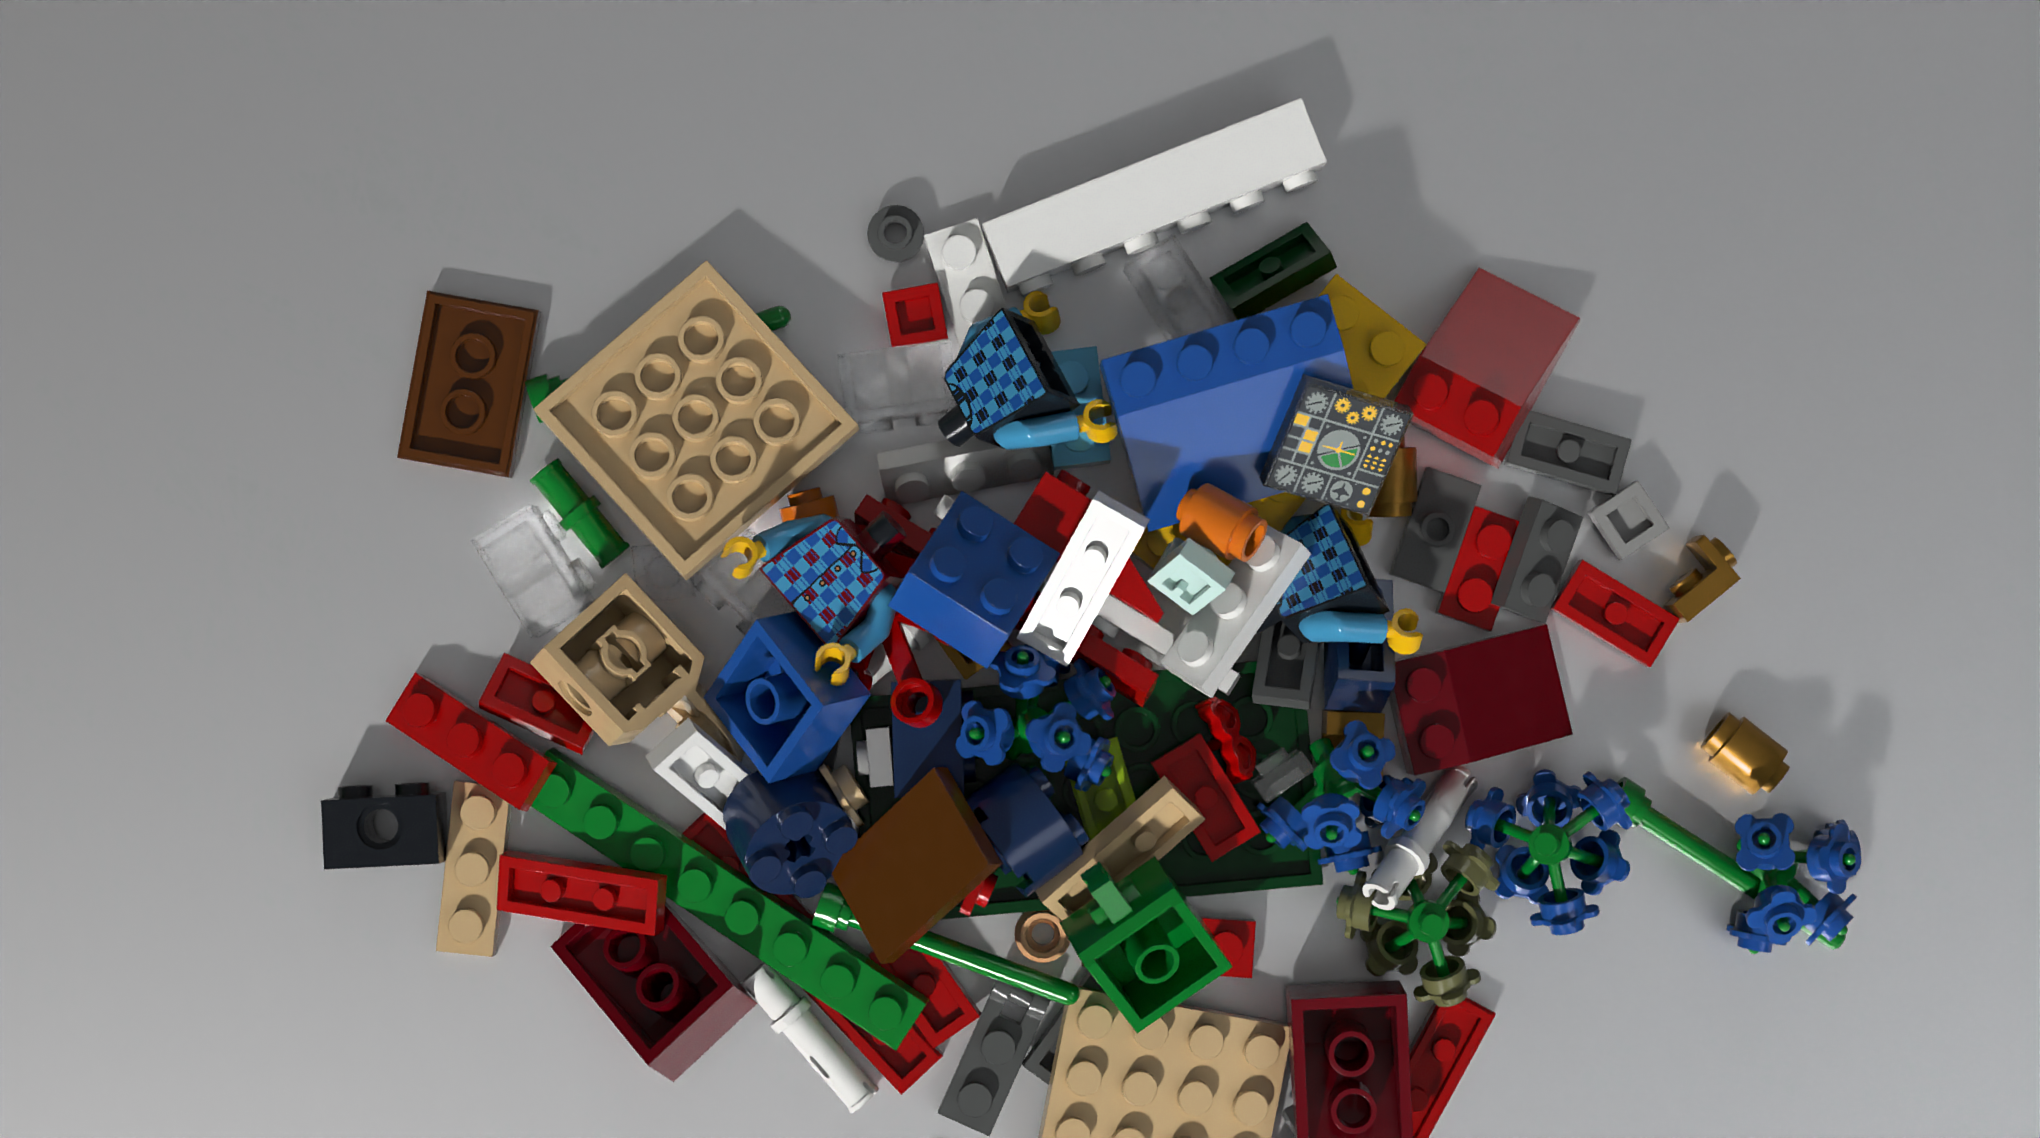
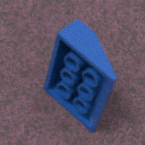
(1216, 401)

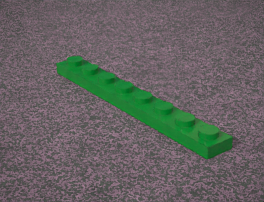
(730, 902)

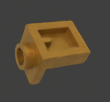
(1697, 590)

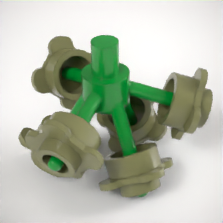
(1454, 921)

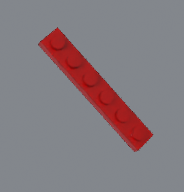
(1126, 669)

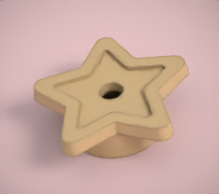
(846, 790)

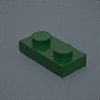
(1273, 272)

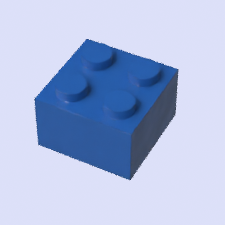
(974, 579)
(777, 701)

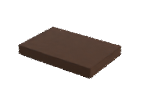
(469, 384)
(915, 865)

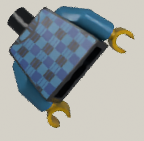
(1013, 387)
(1335, 589)

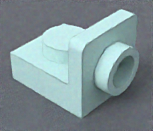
(1190, 575)

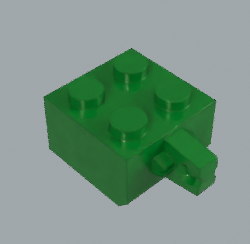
(1143, 942)

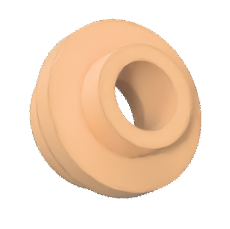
(1036, 951)

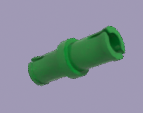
(579, 513)

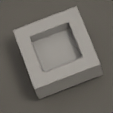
(1628, 520)
(876, 756)

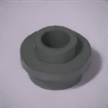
(895, 251)

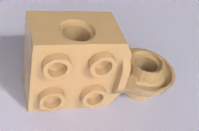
(628, 666)

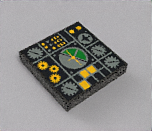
(1336, 445)

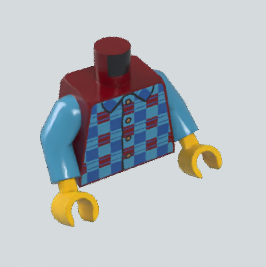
(831, 579)

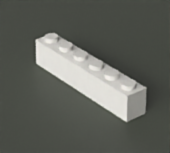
(1155, 196)

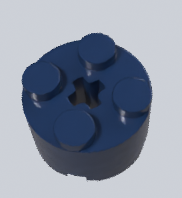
(1026, 826)
(788, 832)

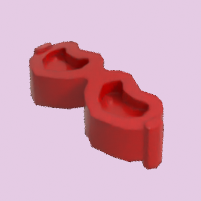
(1225, 726)

